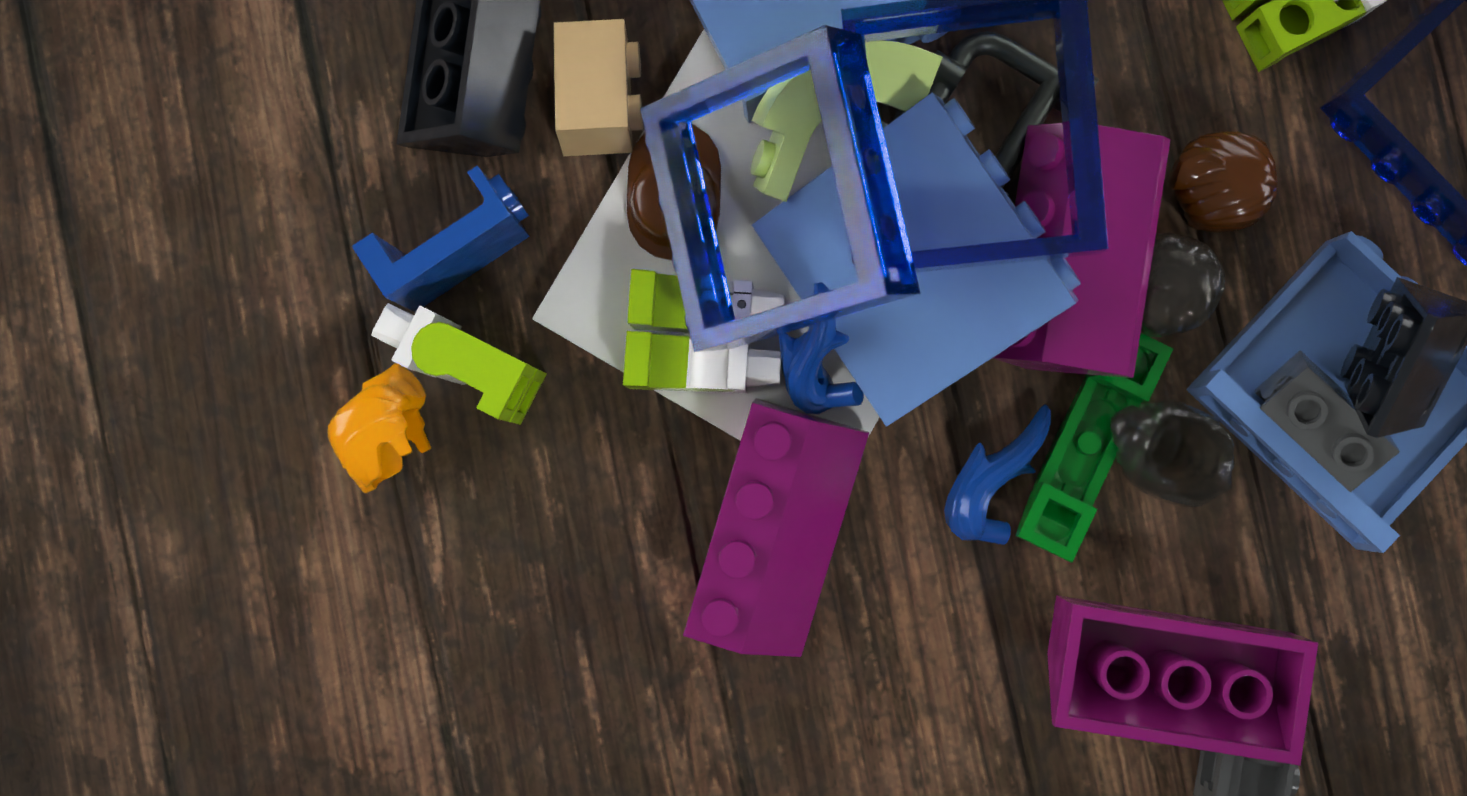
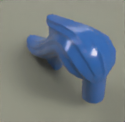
(804, 372)
(984, 475)

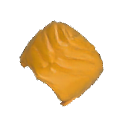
(377, 425)

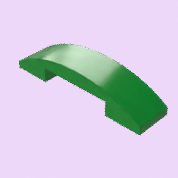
(1083, 453)

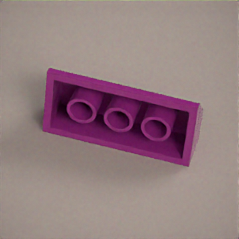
(1105, 324)
(775, 532)
(1180, 680)

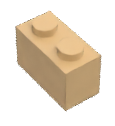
(594, 87)

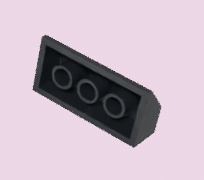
(469, 76)

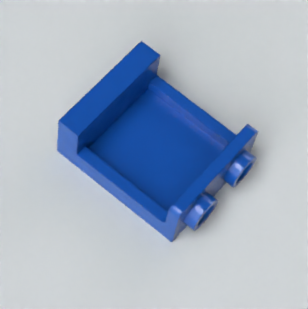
(451, 253)

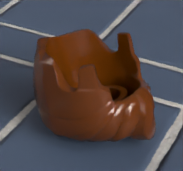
(1224, 181)

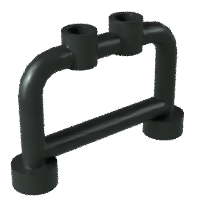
(1020, 59)

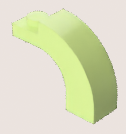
(791, 109)

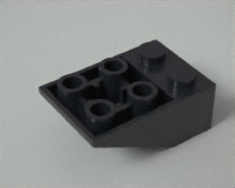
(1405, 357)

